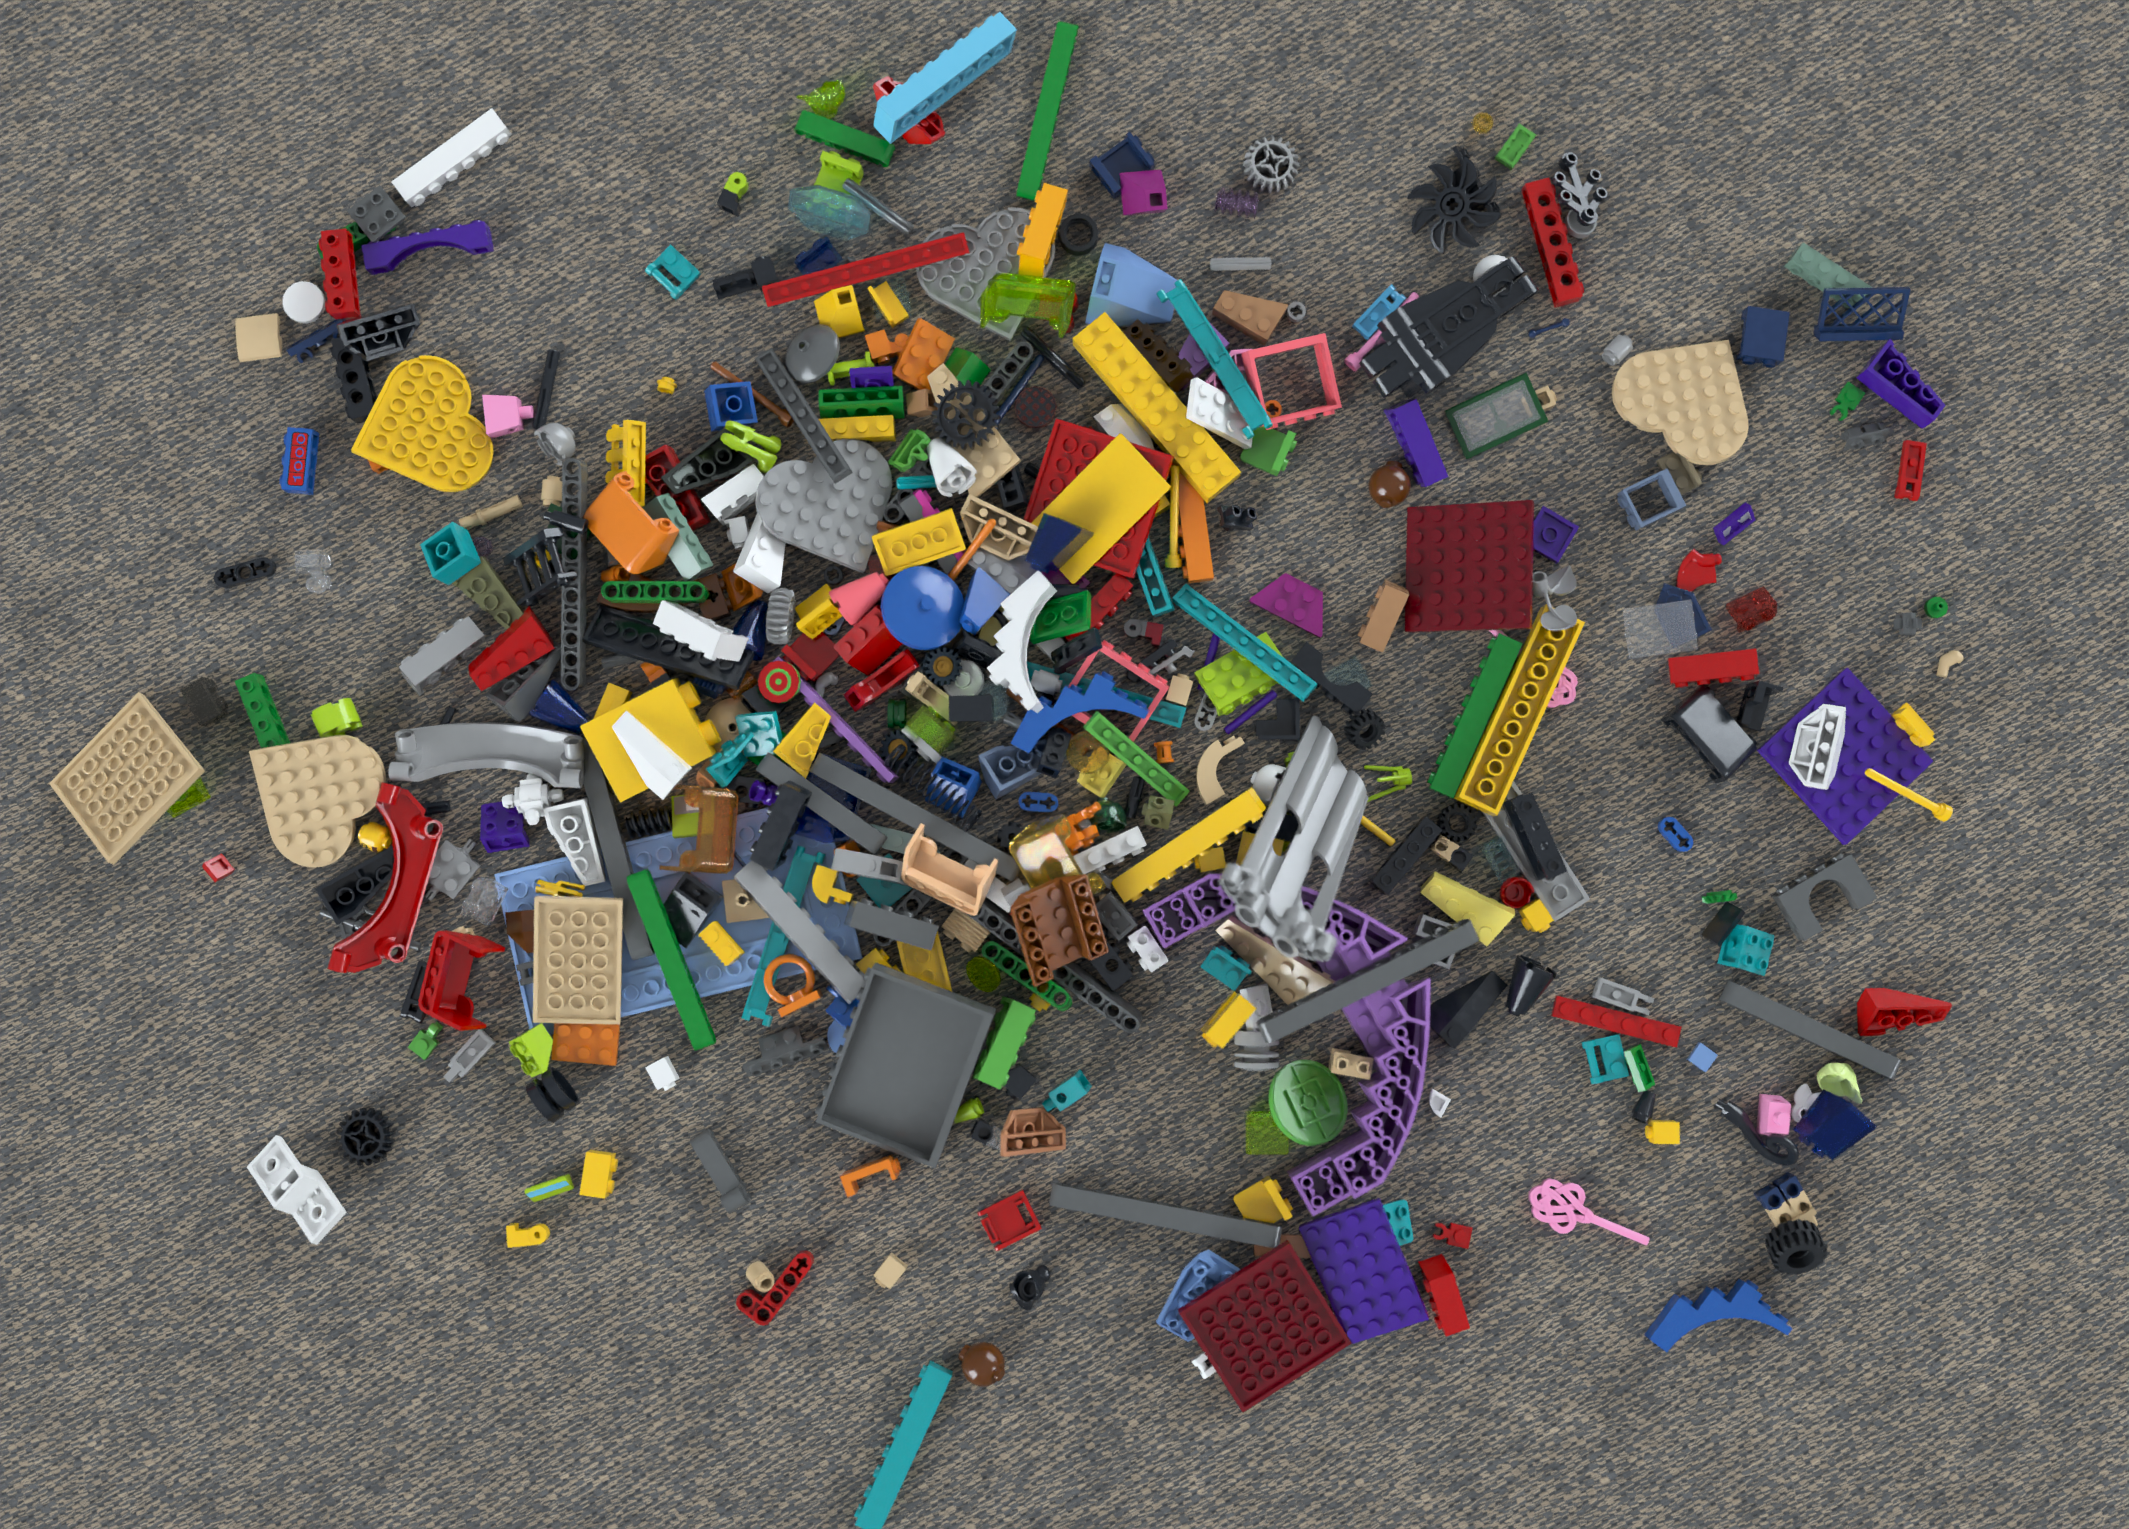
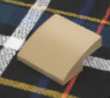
(258, 337)

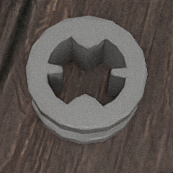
(1300, 316)

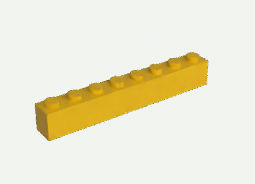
(1188, 845)

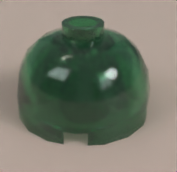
(1110, 817)

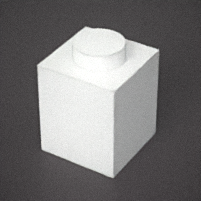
(663, 1073)

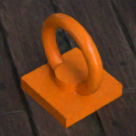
(798, 998)

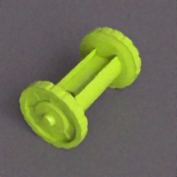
(842, 369)

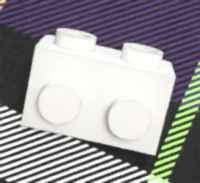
(1148, 949)

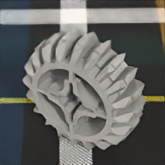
(1287, 157)
(780, 616)

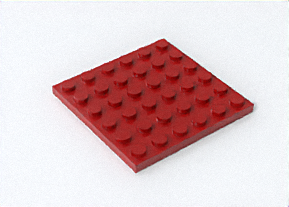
(1066, 456)

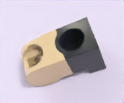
(1451, 853)

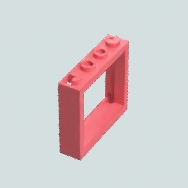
(1325, 368)
(1140, 670)

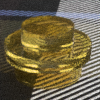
(1482, 122)

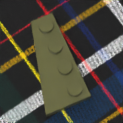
(490, 593)

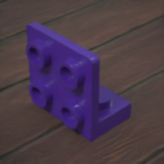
(502, 828)

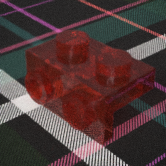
(1752, 609)

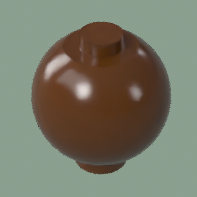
(1389, 484)
(982, 1363)

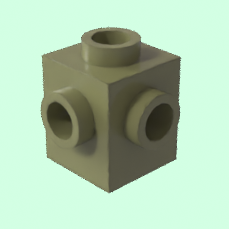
(1158, 812)

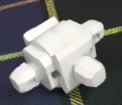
(532, 798)

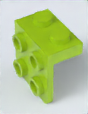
(837, 170)

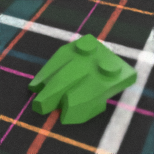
(910, 450)

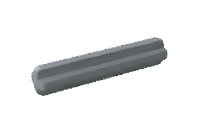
(1254, 263)

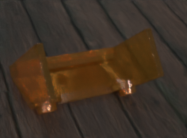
(715, 830)

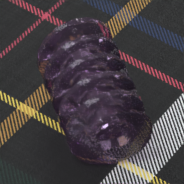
(1236, 202)

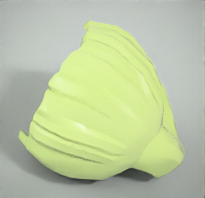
(1839, 1080)

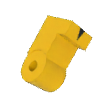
(526, 1236)

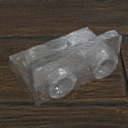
(484, 900)

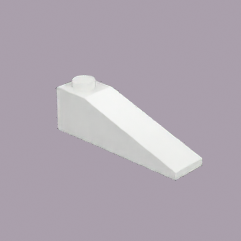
(1117, 420)
(652, 758)
(578, 839)

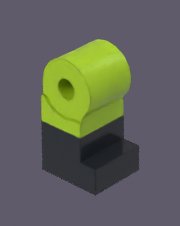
(732, 192)

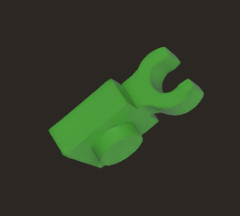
(425, 1042)

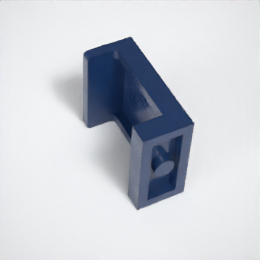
(1124, 157)
(1763, 336)

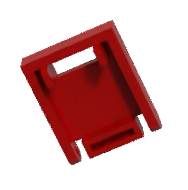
(1006, 1222)

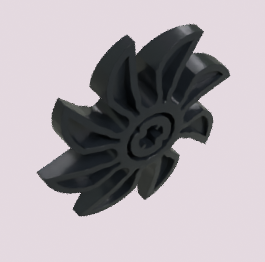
(1461, 213)

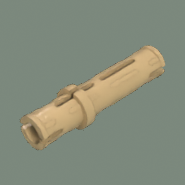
(494, 511)

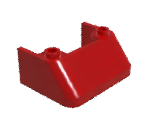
(448, 975)

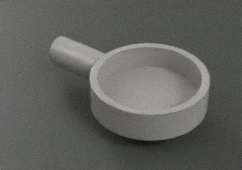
(1575, 228)
(923, 748)

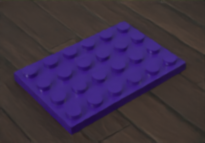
(1364, 1271)

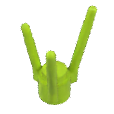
(1400, 777)

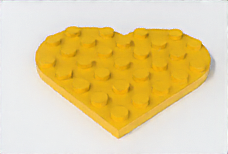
(425, 427)

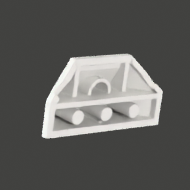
(1818, 746)

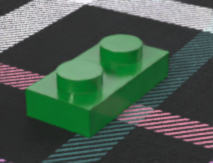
(1639, 1068)

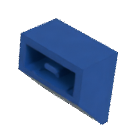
(960, 778)

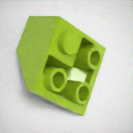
(533, 1050)

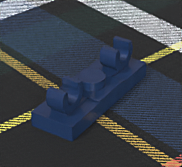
(315, 338)

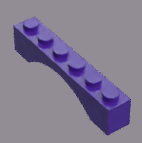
(387, 254)

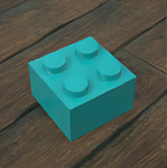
(450, 553)

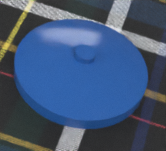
(922, 607)

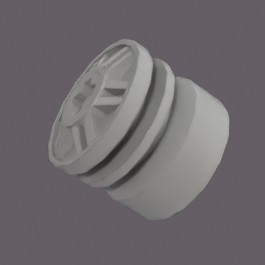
(1255, 1052)

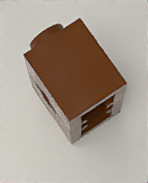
(722, 606)

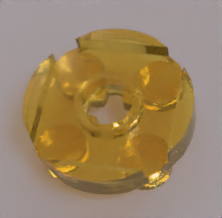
(1086, 764)

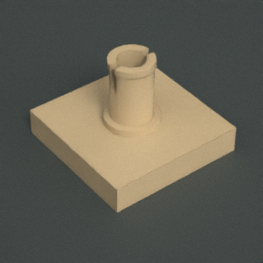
(739, 904)

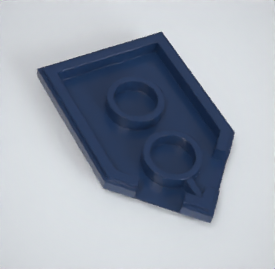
(1672, 594)

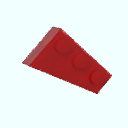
(1444, 1295)

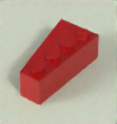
(511, 651)

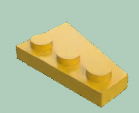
(802, 741)

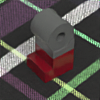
(1148, 630)

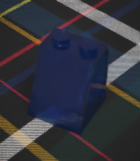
(1055, 543)
(1832, 1125)

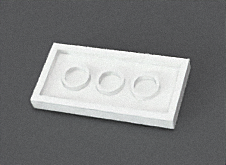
(1216, 412)

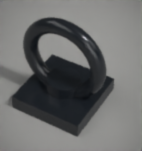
(977, 649)

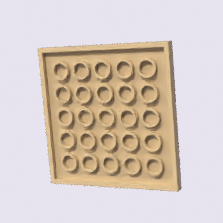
(126, 778)

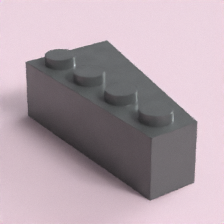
(891, 925)

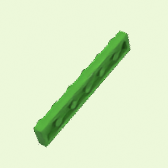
(1136, 758)

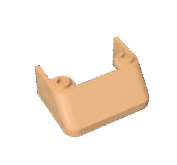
(944, 877)

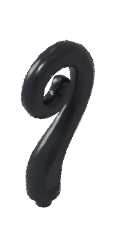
(1771, 1148)

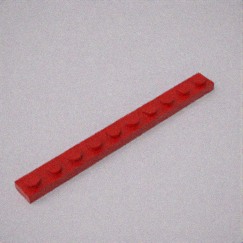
(865, 269)

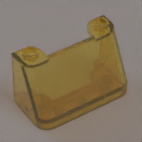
(1044, 855)

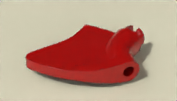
(1697, 570)

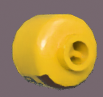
(374, 837)

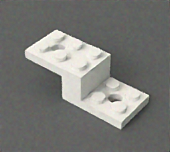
(296, 1189)

